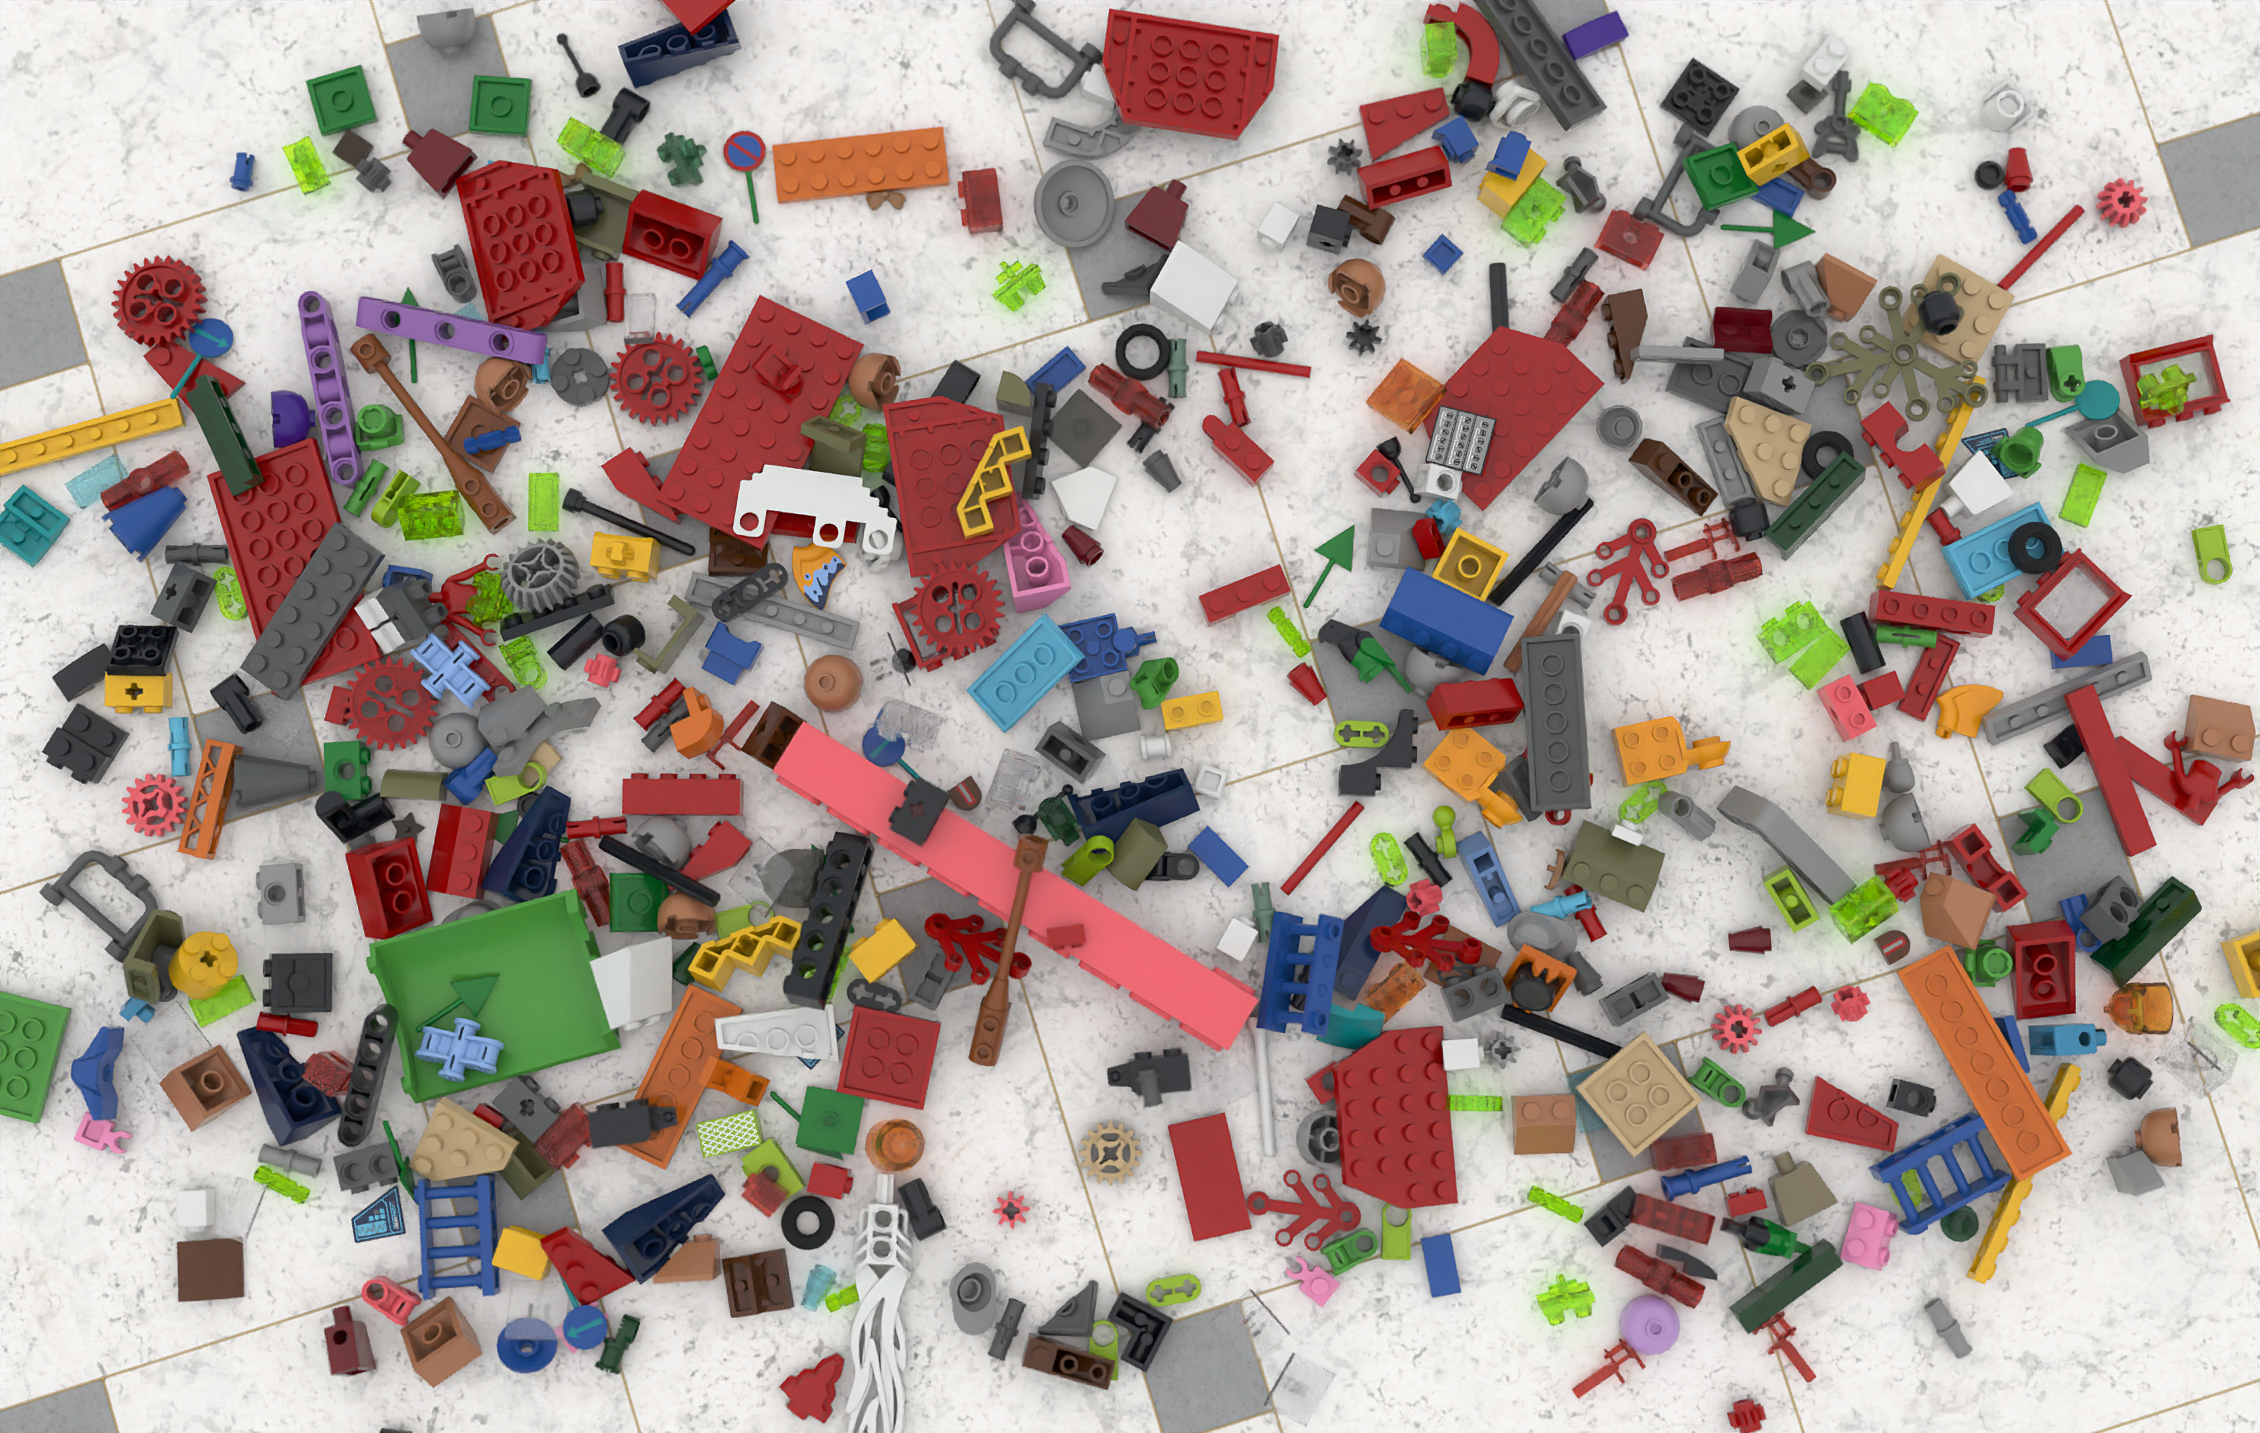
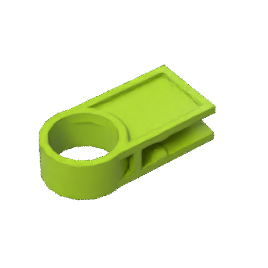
(386, 508)
(2210, 545)
(511, 787)
(2049, 791)
(1084, 864)
(734, 920)
(1396, 1239)
(1109, 1351)

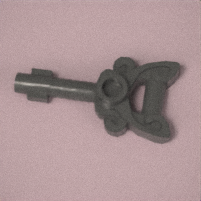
(1838, 125)

